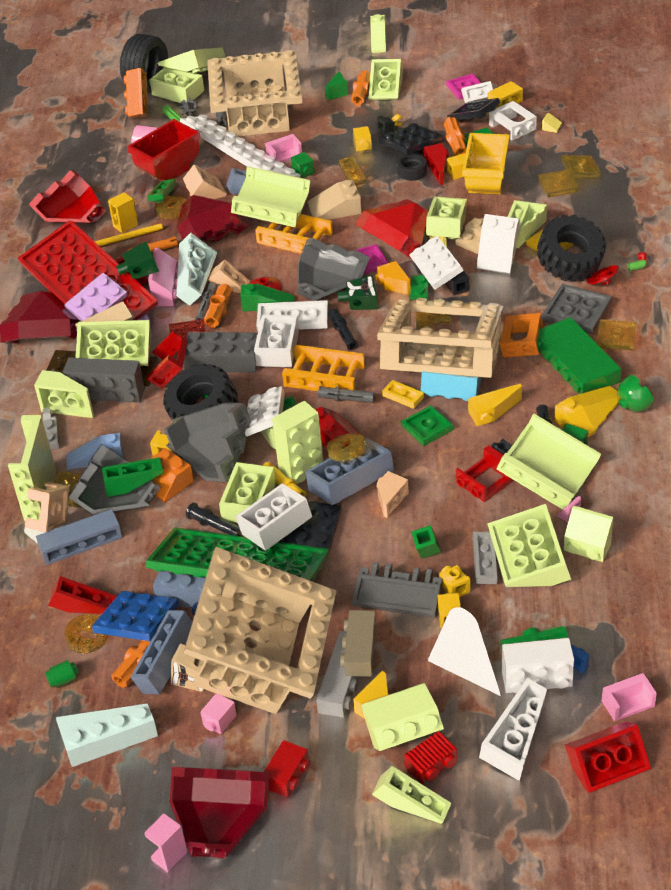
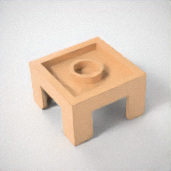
(53, 506)

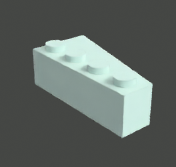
(193, 268)
(105, 731)

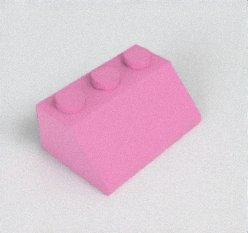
(164, 283)

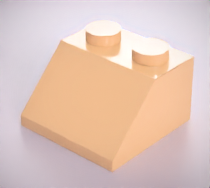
(203, 183)

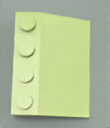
(193, 60)
(115, 340)
(529, 549)

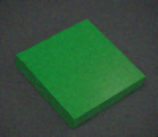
(427, 425)

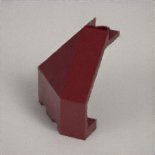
(209, 219)
(38, 316)
(216, 806)

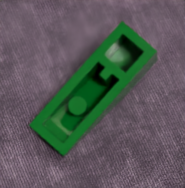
(256, 293)
(128, 476)

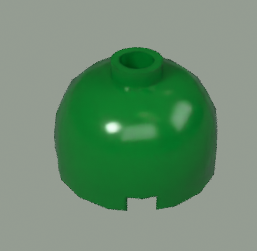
(633, 395)

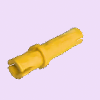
(281, 478)

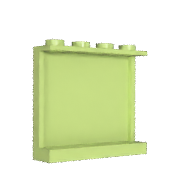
(549, 462)
(36, 465)

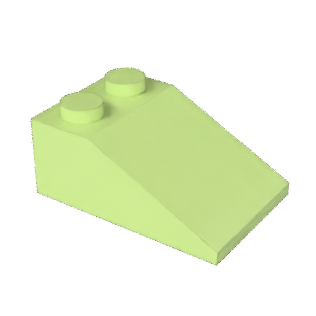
(385, 79)
(63, 395)

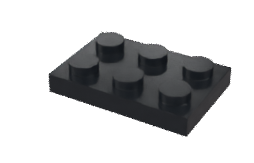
(474, 109)

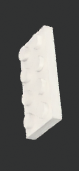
(436, 262)
(309, 313)
(263, 408)

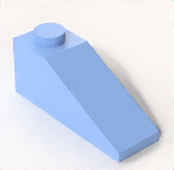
(81, 456)

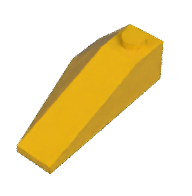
(587, 409)

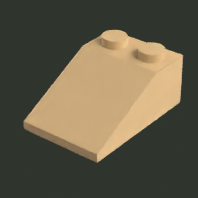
(336, 201)

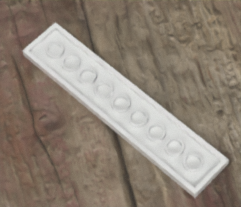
(235, 146)

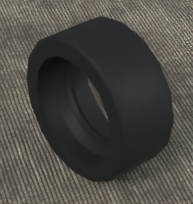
(411, 173)

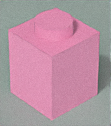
(218, 713)

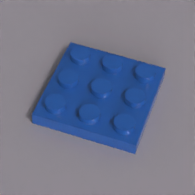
(134, 615)

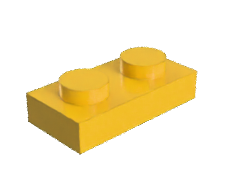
(403, 394)

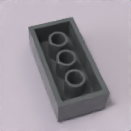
(223, 349)
(107, 378)

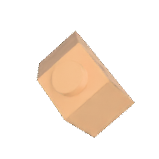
(227, 274)
(391, 492)

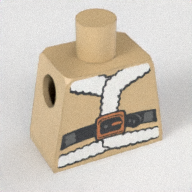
(184, 669)

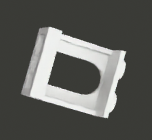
(509, 111)

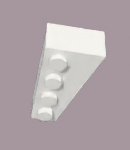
(512, 735)

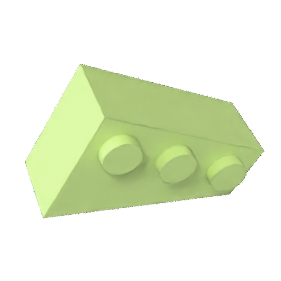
(530, 216)

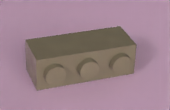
(359, 643)

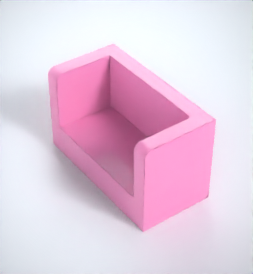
(284, 148)
(629, 697)
(170, 840)

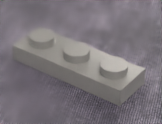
(484, 558)

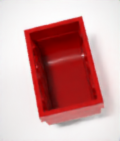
(168, 151)

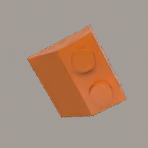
(175, 476)

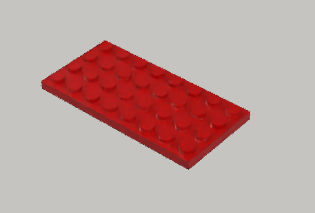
(72, 260)

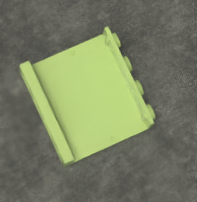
(271, 196)

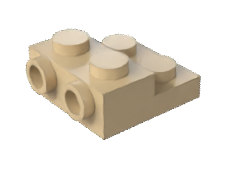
(471, 237)

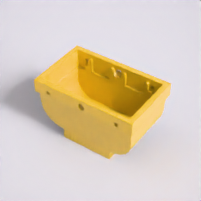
(485, 162)

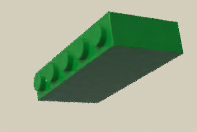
(577, 357)

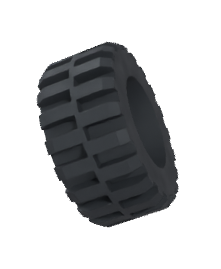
(575, 231)
(194, 384)

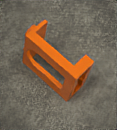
(521, 324)

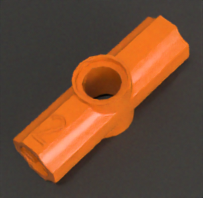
(361, 88)
(455, 136)
(218, 305)
(123, 673)

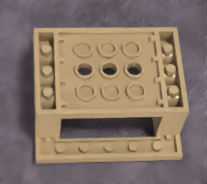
(256, 105)
(442, 349)
(251, 593)

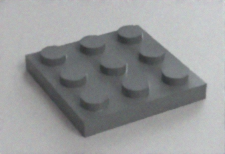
(580, 304)

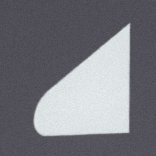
(463, 650)

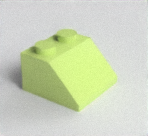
(588, 533)

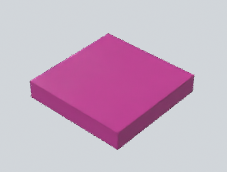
(457, 84)
(376, 258)

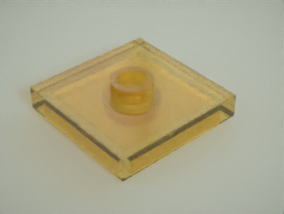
(580, 166)
(557, 183)
(616, 334)

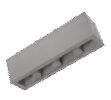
(336, 688)

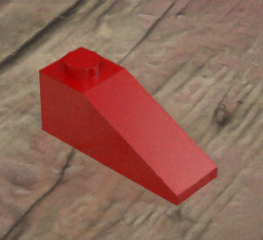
(436, 159)
(79, 598)

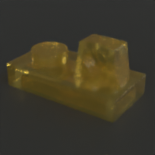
(352, 170)

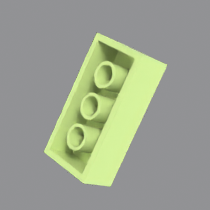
(297, 440)

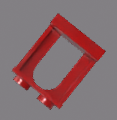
(169, 365)
(467, 480)

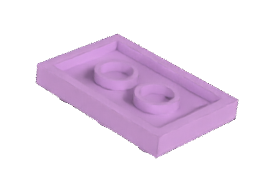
(96, 297)

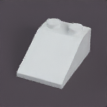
(498, 243)

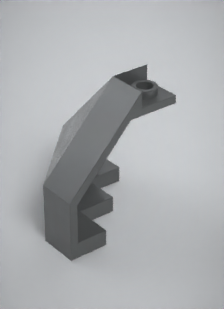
(327, 268)
(210, 439)
(91, 490)

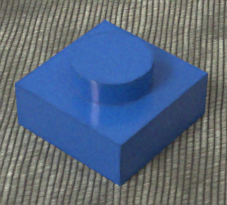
(581, 659)

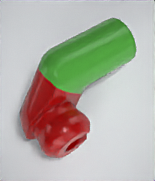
(640, 263)

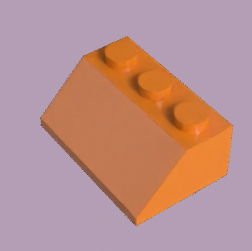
(136, 93)

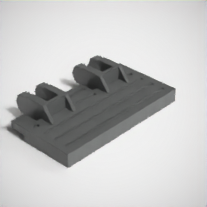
(397, 592)

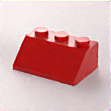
(333, 425)
(608, 756)

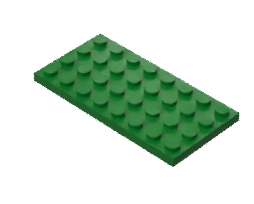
(191, 553)

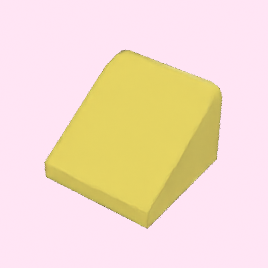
(551, 123)

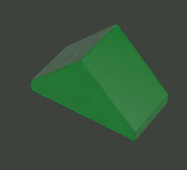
(336, 87)

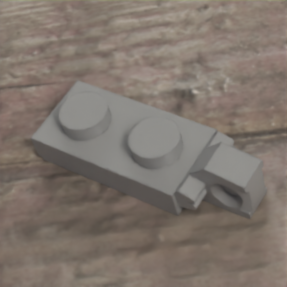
(51, 427)

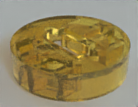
(168, 209)
(355, 449)
(83, 645)

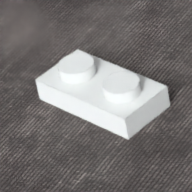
(476, 92)

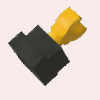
(385, 124)

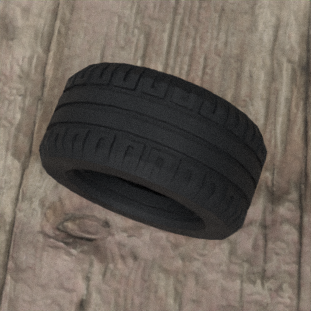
(143, 52)

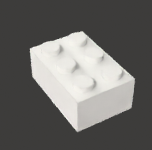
(276, 340)
(274, 516)
(544, 662)

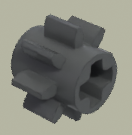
(186, 104)

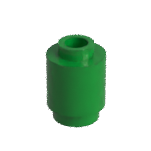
(61, 674)

